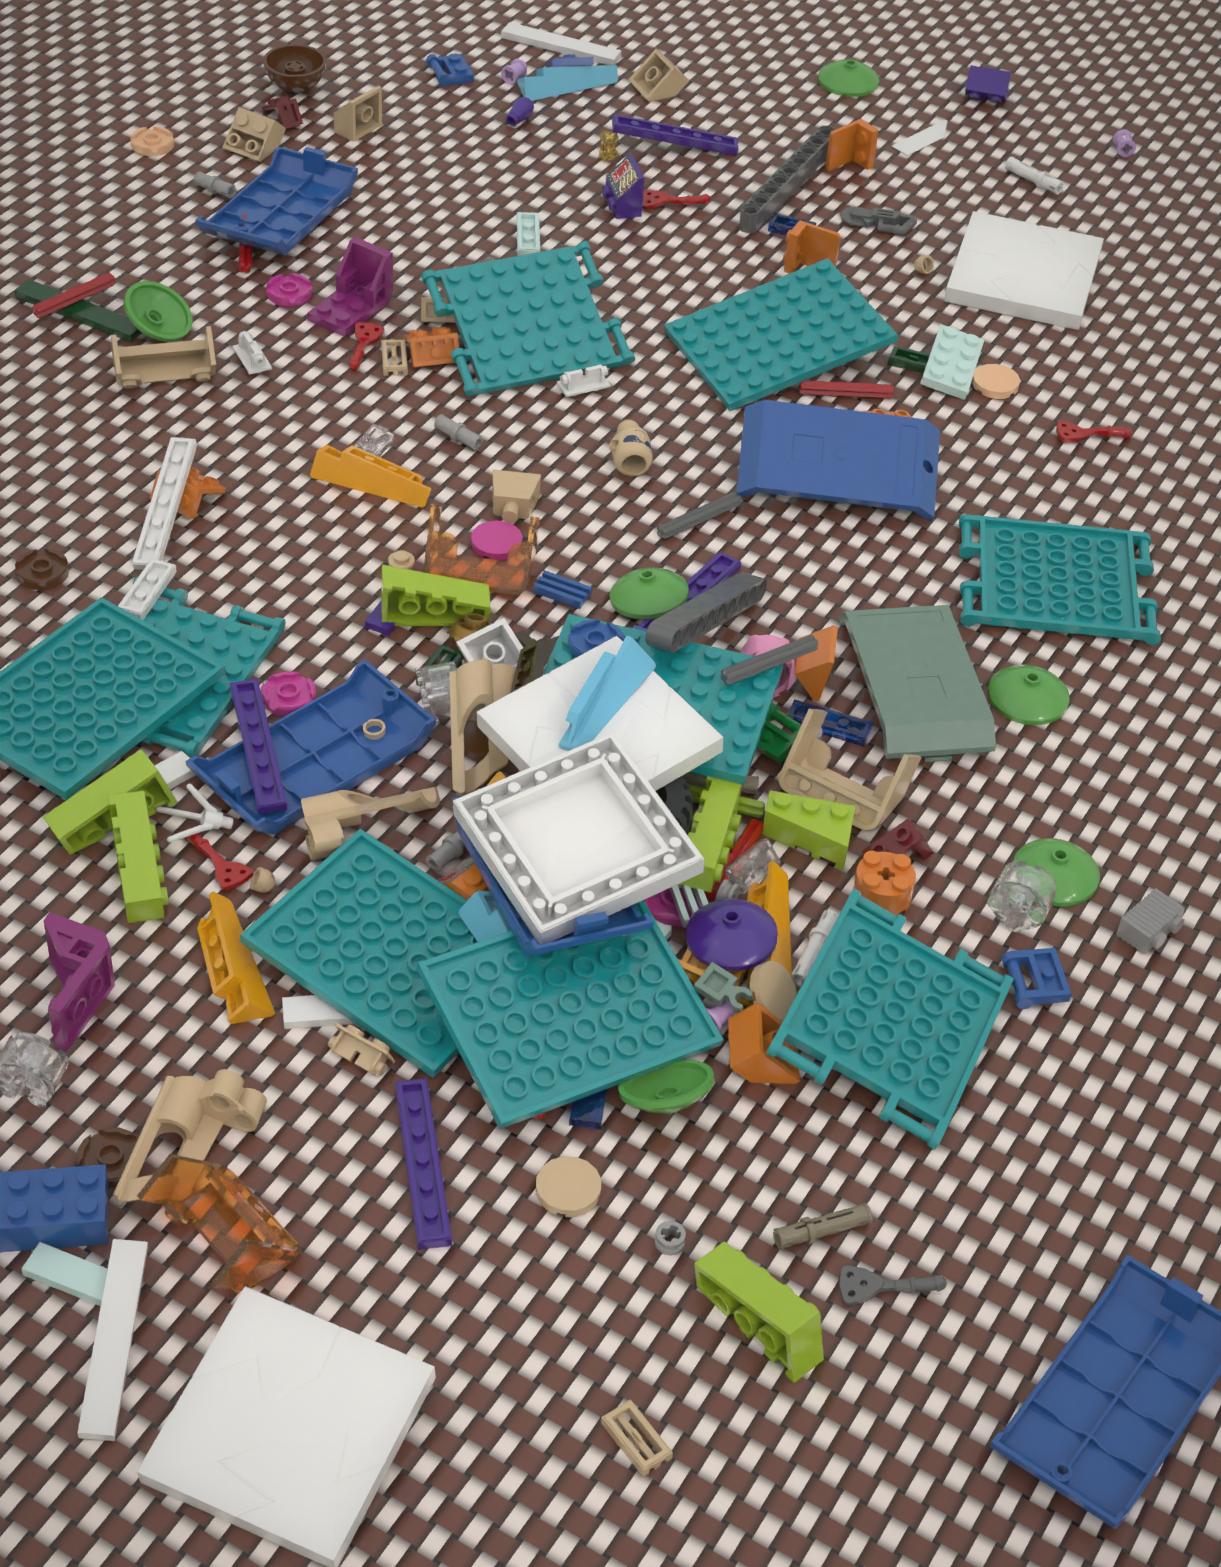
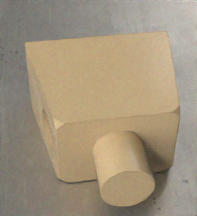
(514, 494)

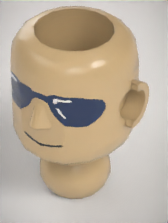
(631, 449)

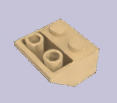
(253, 135)

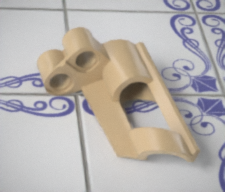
(472, 689)

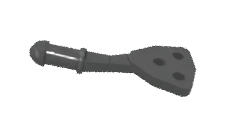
(878, 1284)

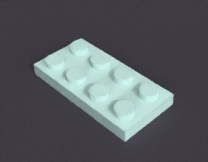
(952, 361)

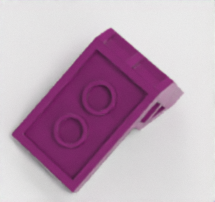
(361, 291)
(85, 971)

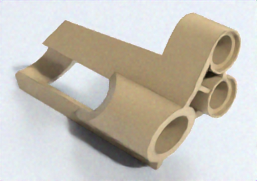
(340, 809)
(195, 1112)

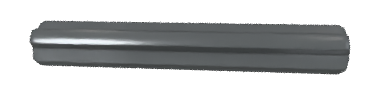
(698, 515)
(769, 659)

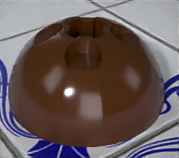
(295, 67)

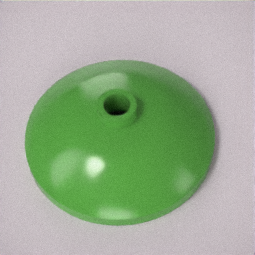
(848, 78)
(157, 311)
(648, 593)
(1028, 694)
(1070, 866)
(669, 1087)

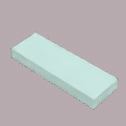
(528, 233)
(66, 1273)

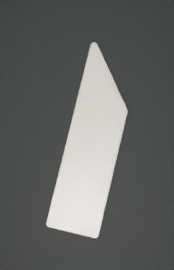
(922, 138)

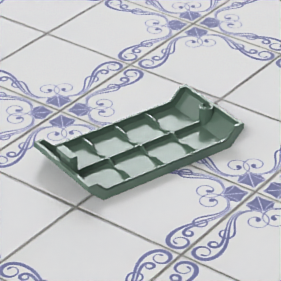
(921, 682)

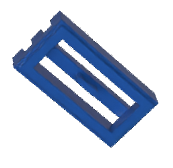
(562, 589)

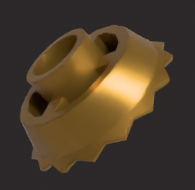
(467, 625)

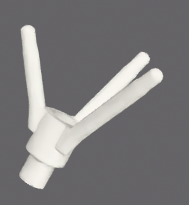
(209, 818)

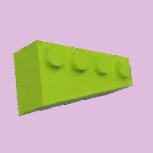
(429, 599)
(87, 814)
(715, 830)
(137, 857)
(763, 1308)

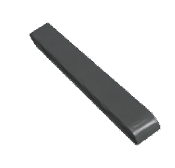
(785, 181)
(705, 612)

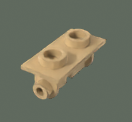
(372, 1054)

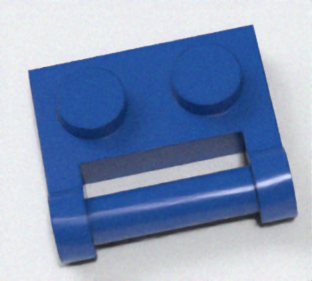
(455, 66)
(1045, 974)

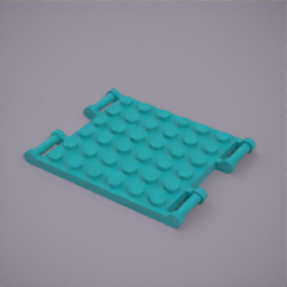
(526, 318)
(1058, 578)
(226, 641)
(892, 1016)

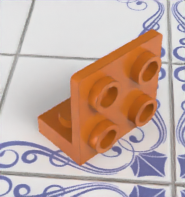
(852, 143)
(431, 347)

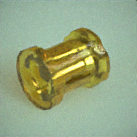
(608, 145)

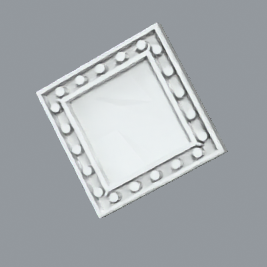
(1024, 270)
(653, 725)
(577, 837)
(288, 1427)

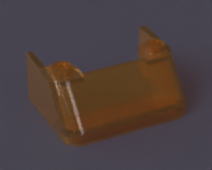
(501, 576)
(226, 1217)

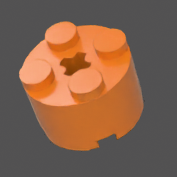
(886, 880)

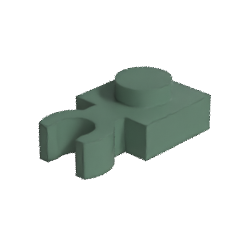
(720, 985)

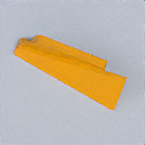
(369, 474)
(774, 898)
(231, 964)

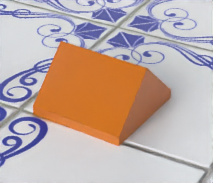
(816, 666)

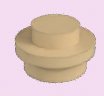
(402, 560)

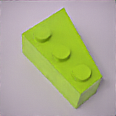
(810, 824)

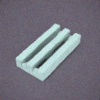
(680, 906)

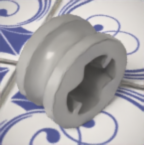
(728, 891)
(663, 1231)

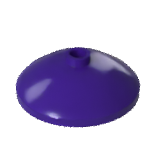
(731, 934)

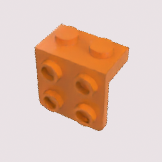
(810, 245)
(194, 489)

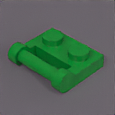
(773, 740)

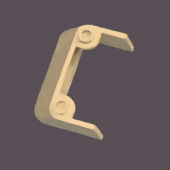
(164, 361)
(807, 775)

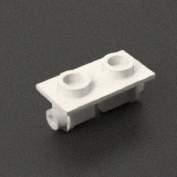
(251, 354)
(576, 383)

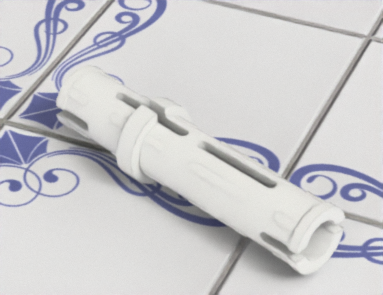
(1040, 178)
(816, 940)

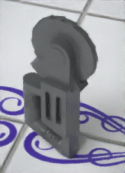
(885, 219)

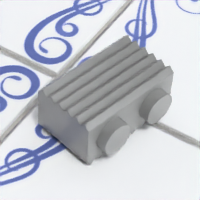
(1151, 921)

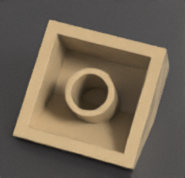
(658, 78)
(360, 115)

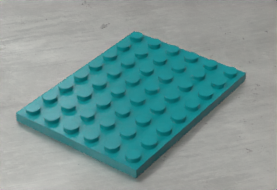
(780, 334)
(694, 674)
(94, 695)
(356, 944)
(566, 1018)

